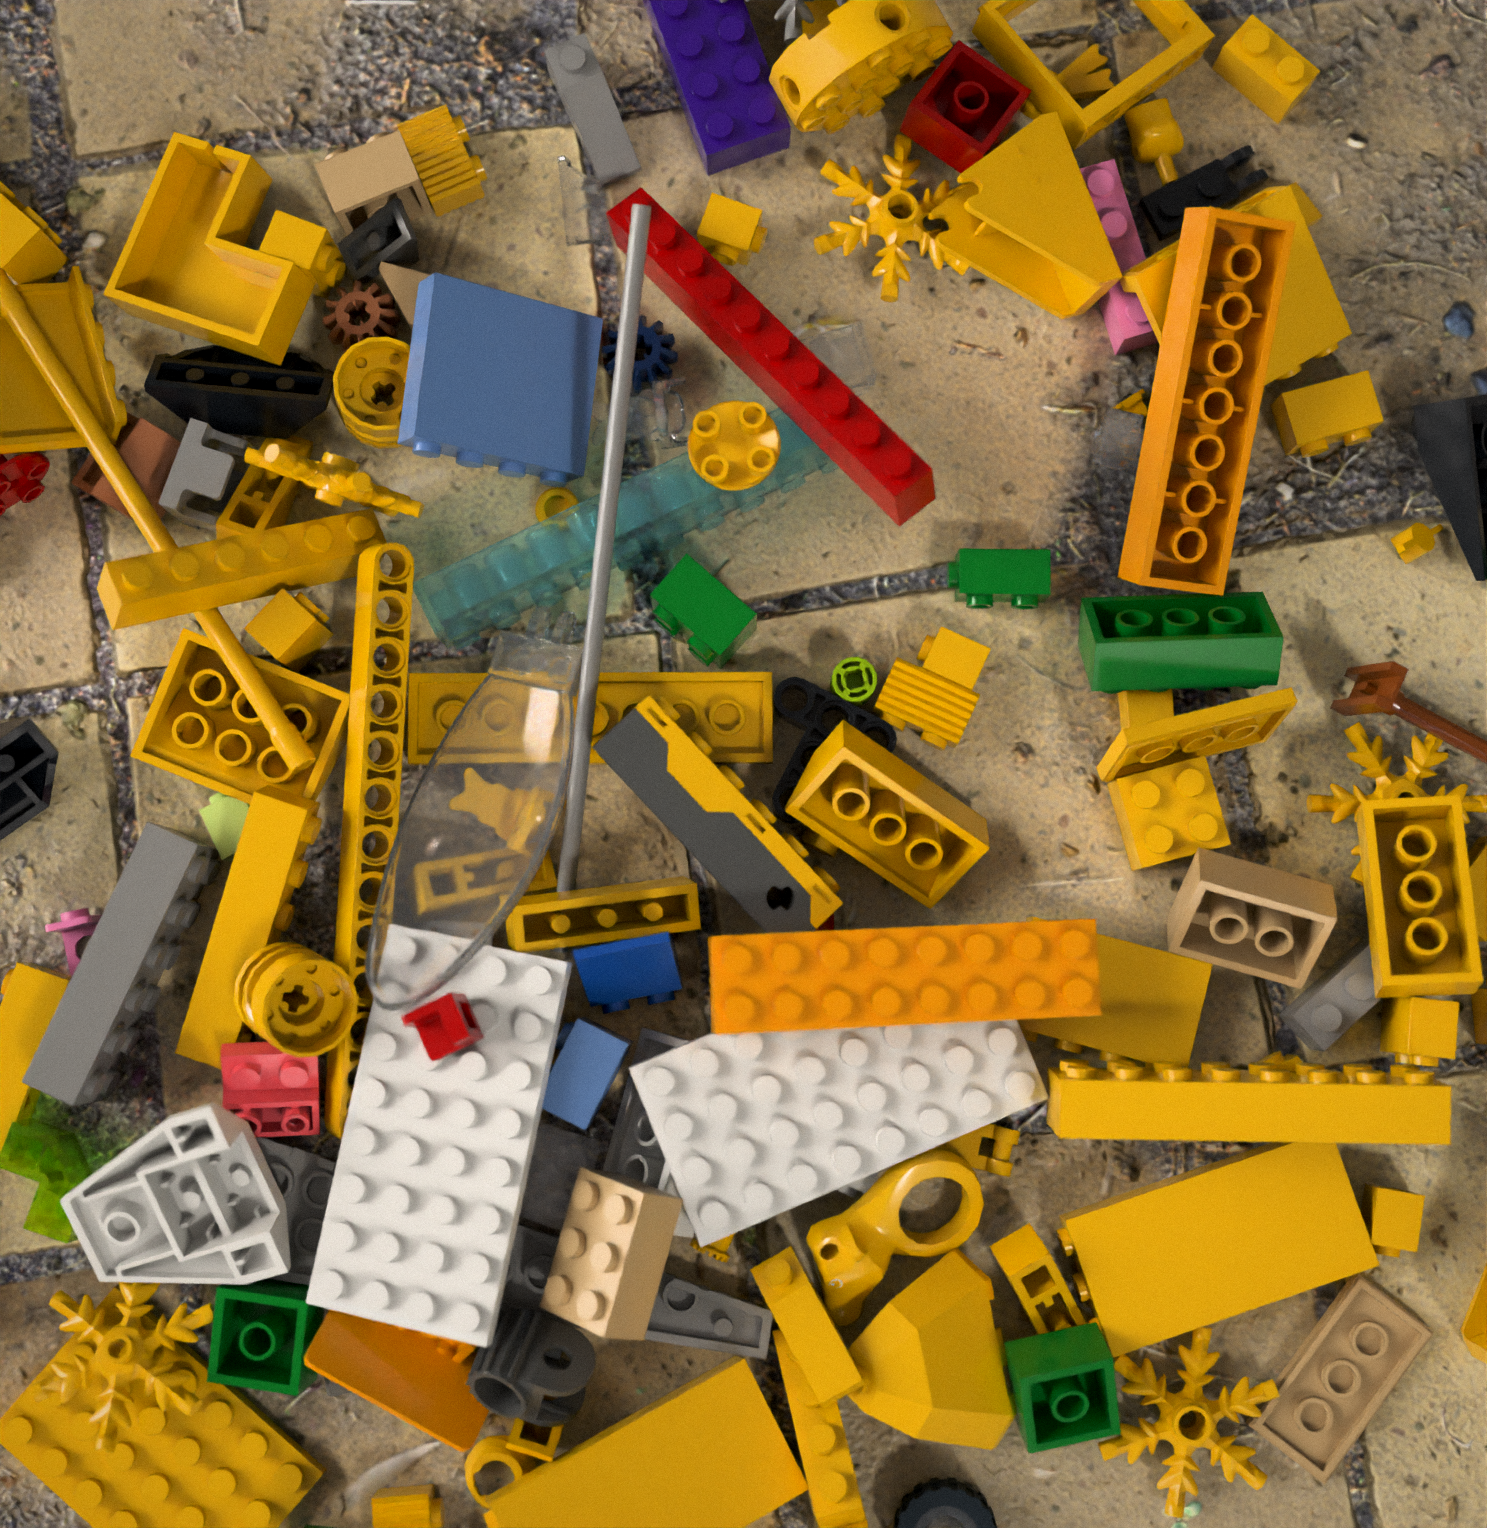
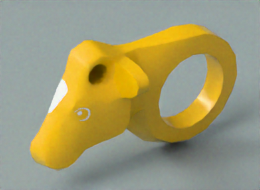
(857, 1245)

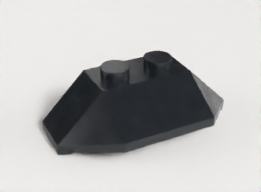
(241, 391)
(25, 773)

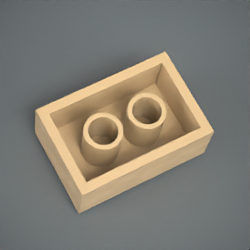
(1251, 918)
(611, 1254)

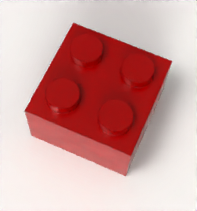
(964, 108)

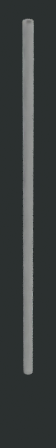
(603, 546)

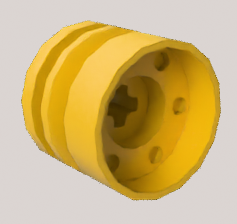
(361, 374)
(313, 1014)

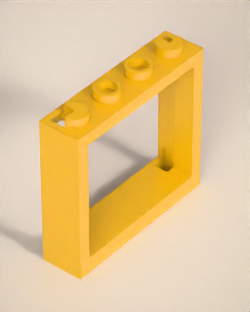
(1172, 18)

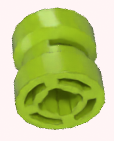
(852, 687)

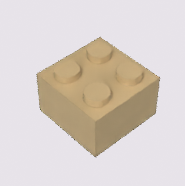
(369, 178)

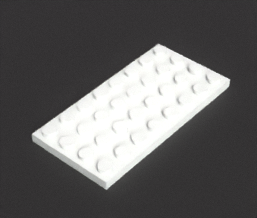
(799, 1113)
(441, 1156)

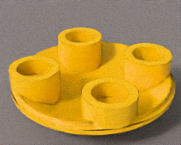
(734, 445)

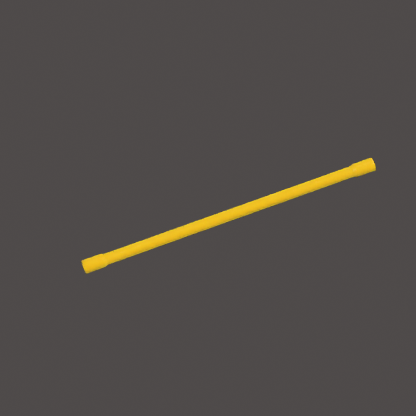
(282, 732)

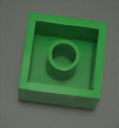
(702, 612)
(263, 1336)
(1063, 1387)

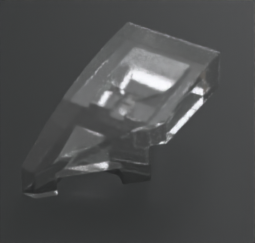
(582, 206)

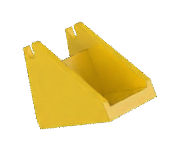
(1031, 222)

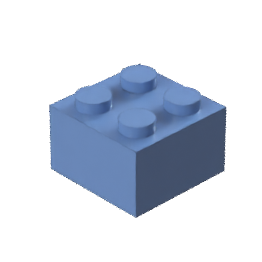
(584, 1070)

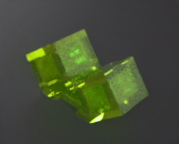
(55, 1161)

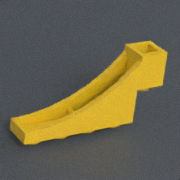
(822, 1448)

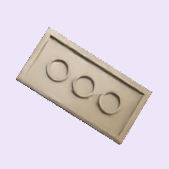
(1340, 1377)

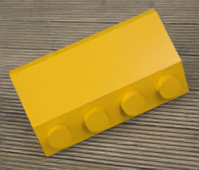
(888, 815)

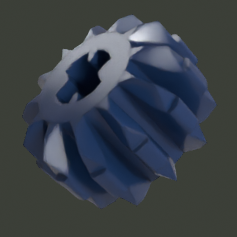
(656, 358)

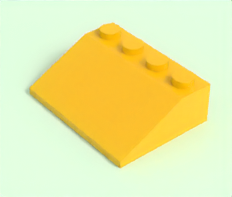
(214, 737)

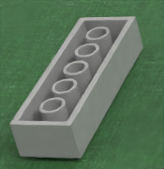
(123, 966)

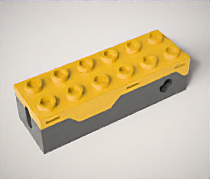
(717, 821)

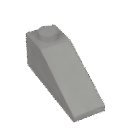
(592, 109)

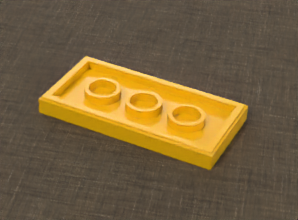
(1196, 734)

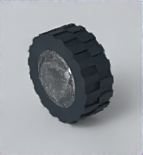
(944, 1504)

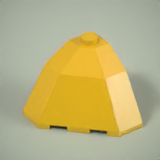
(938, 1359)

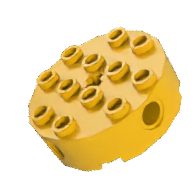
(858, 61)

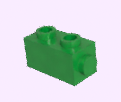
(1000, 576)

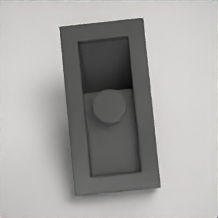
(383, 238)

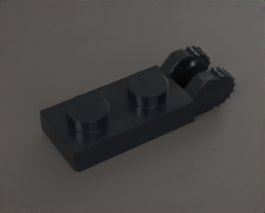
(1201, 188)

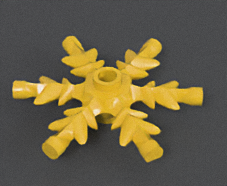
(892, 216)
(334, 480)
(1388, 785)
(134, 1364)
(1198, 1433)

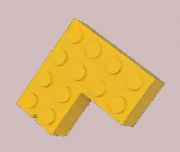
(190, 260)

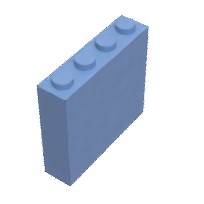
(500, 381)

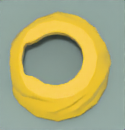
(494, 1449)

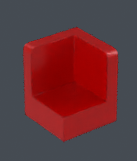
(445, 1025)

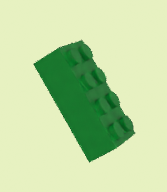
(1179, 642)

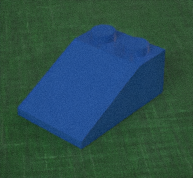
(629, 971)

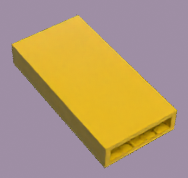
(1216, 1242)
(681, 1462)

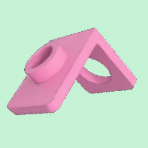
(74, 927)

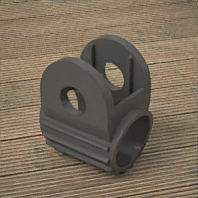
(527, 1364)

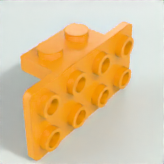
(402, 1372)

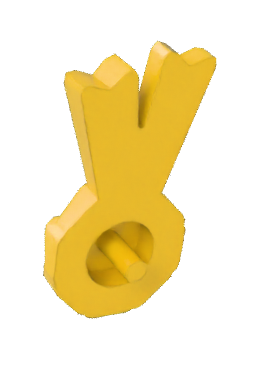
(1080, 79)

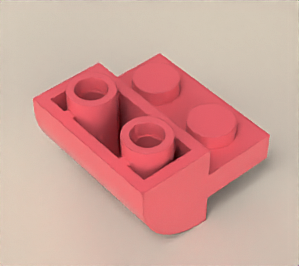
(271, 1089)

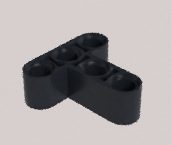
(810, 721)

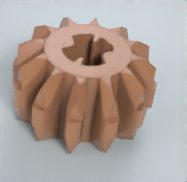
(356, 304)

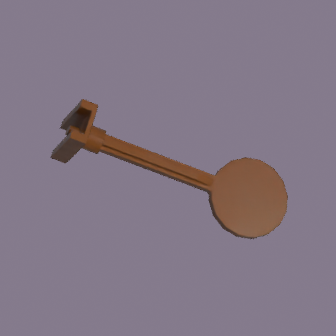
(1379, 691)

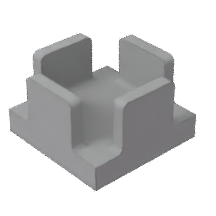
(202, 475)

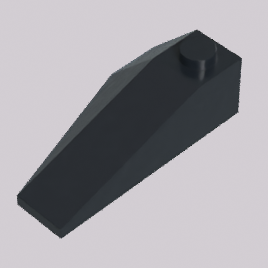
(1454, 451)

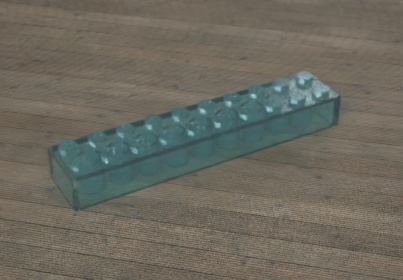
(559, 551)

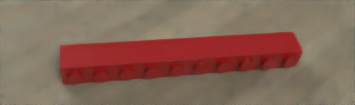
(779, 363)

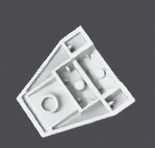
(184, 1206)

